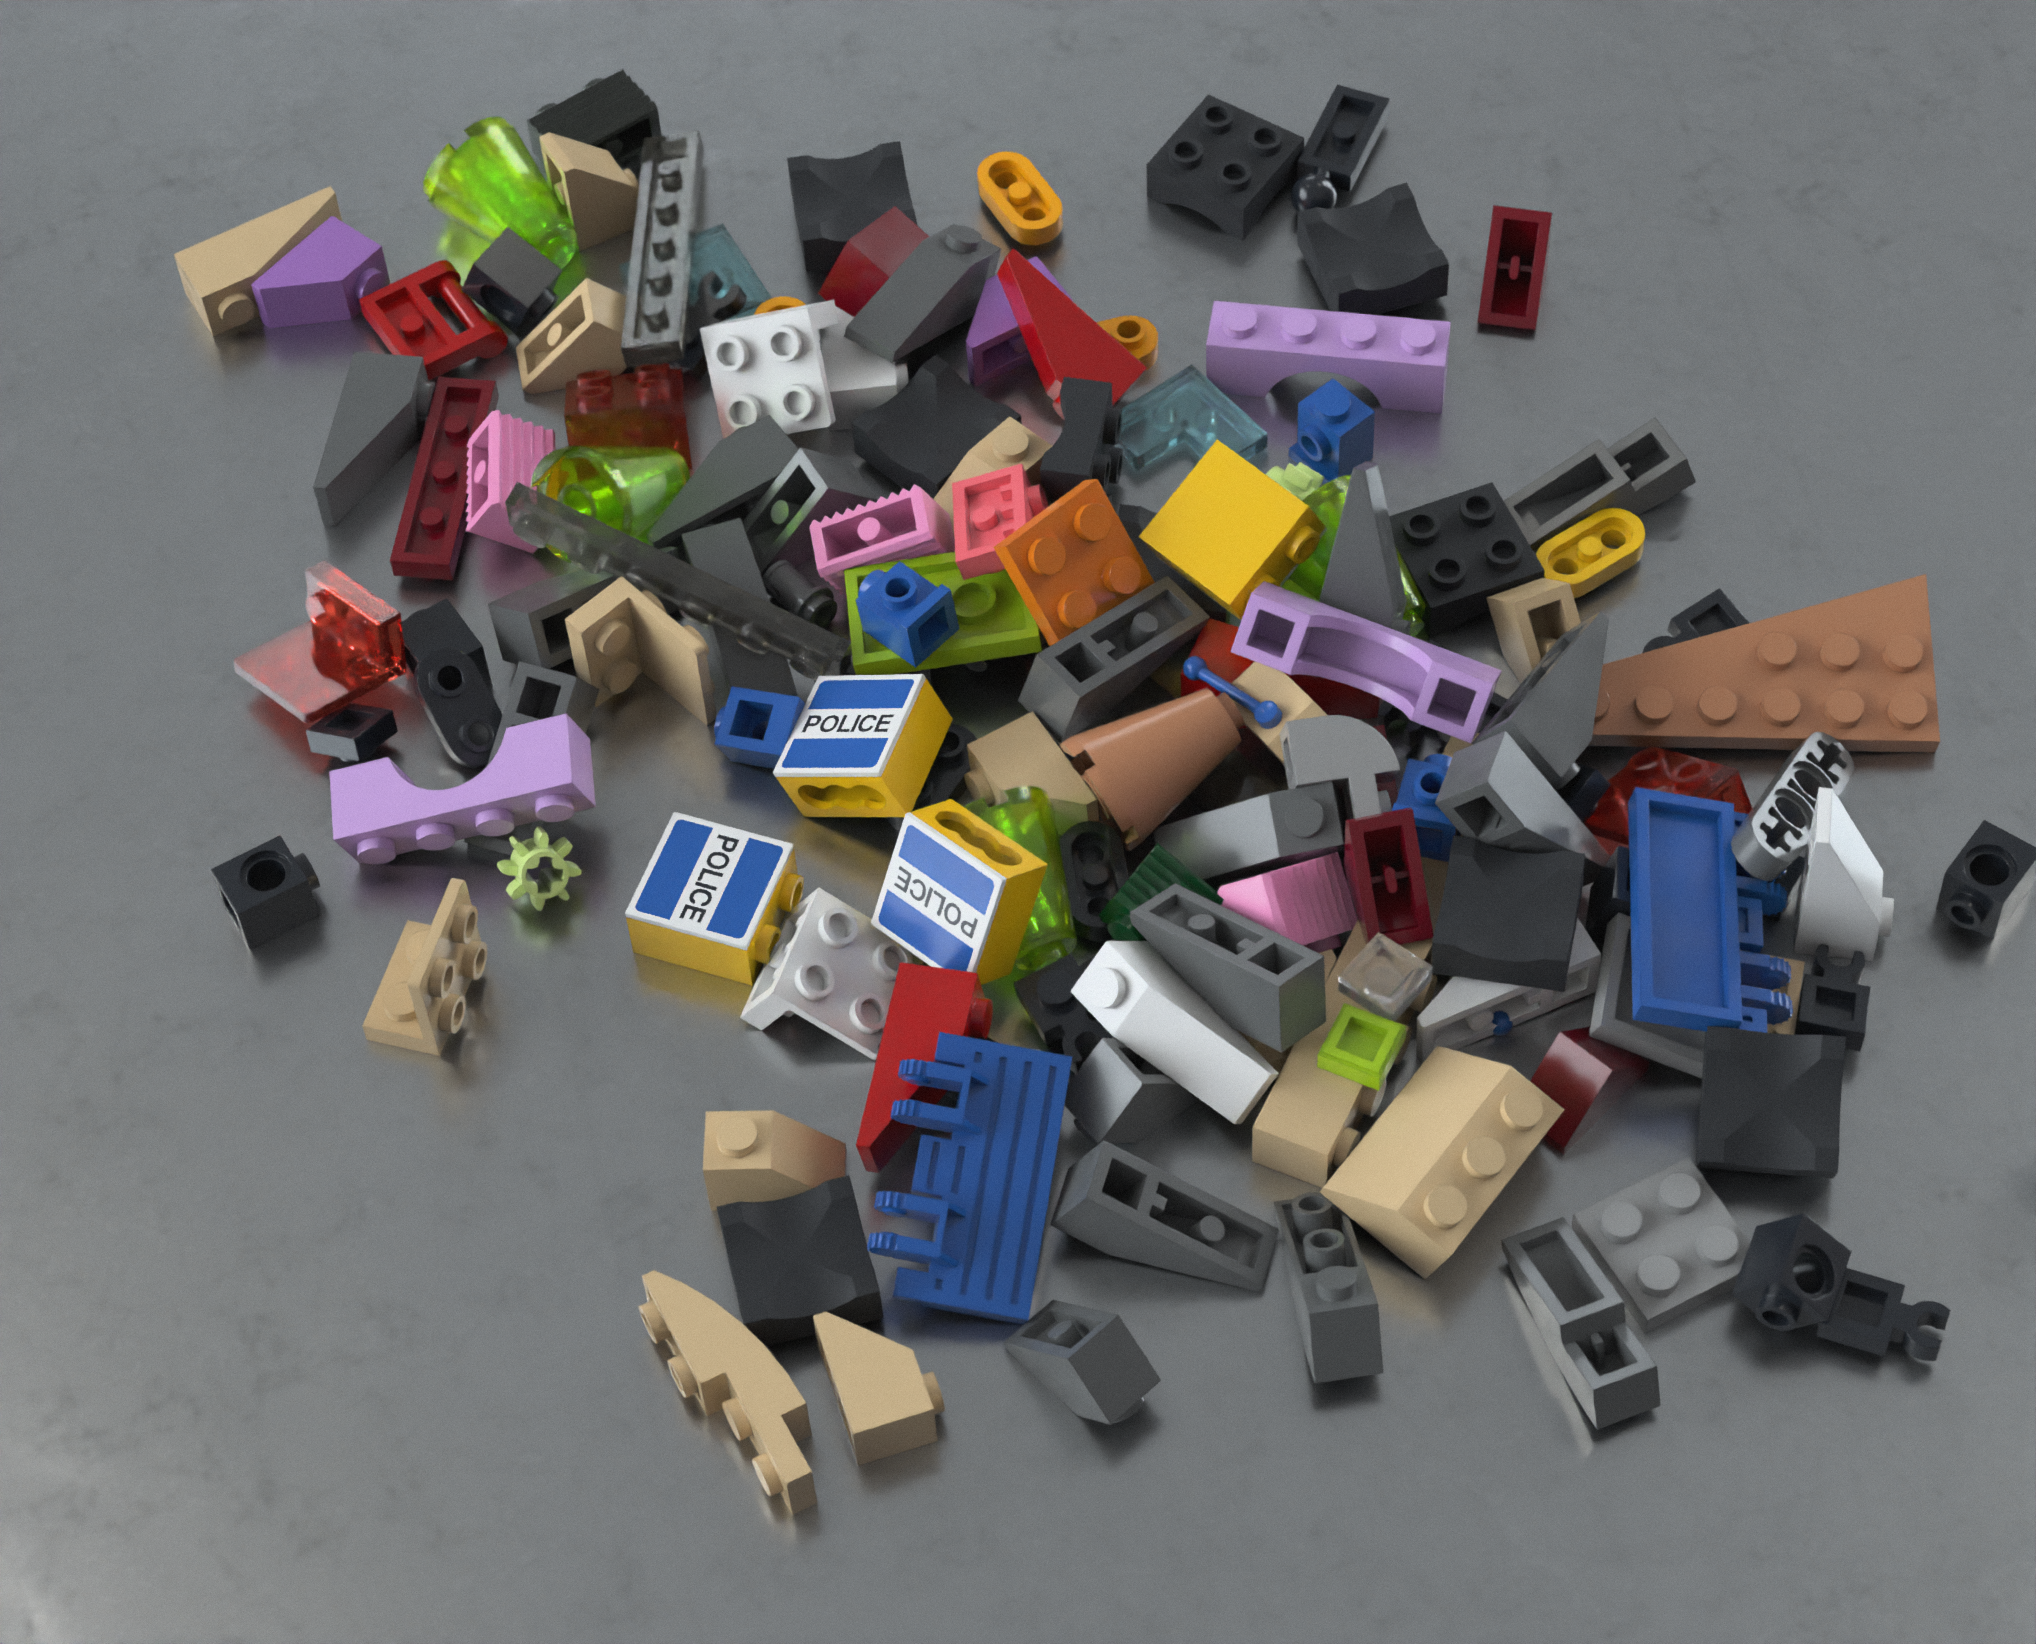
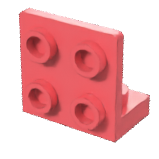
(989, 511)

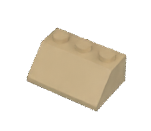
(1441, 1155)

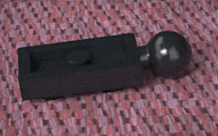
(1338, 147)

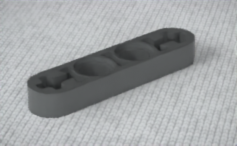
(1788, 805)

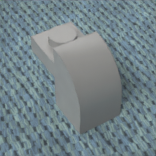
(1340, 752)

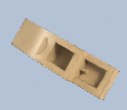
(734, 1373)

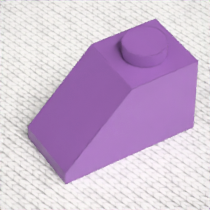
(321, 278)
(994, 336)

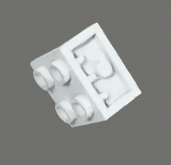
(771, 368)
(830, 972)

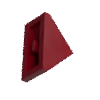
(871, 260)
(1515, 267)
(1387, 876)
(1584, 1080)

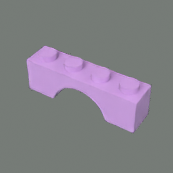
(1391, 356)
(1326, 642)
(535, 776)

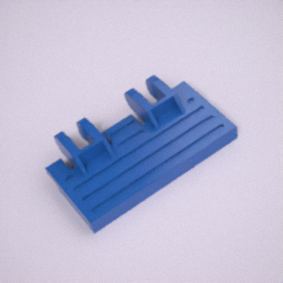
(1695, 915)
(987, 1176)

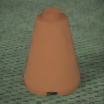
(1154, 759)

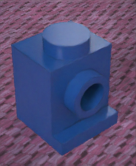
(1333, 432)
(897, 605)
(748, 718)
(1419, 791)

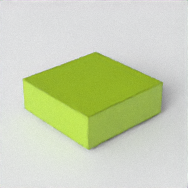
(1361, 1046)

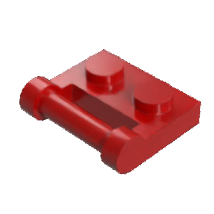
(414, 326)

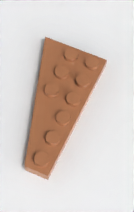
(1832, 668)

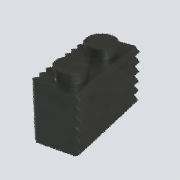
(604, 114)

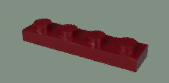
(437, 496)

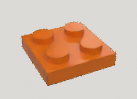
(1073, 562)

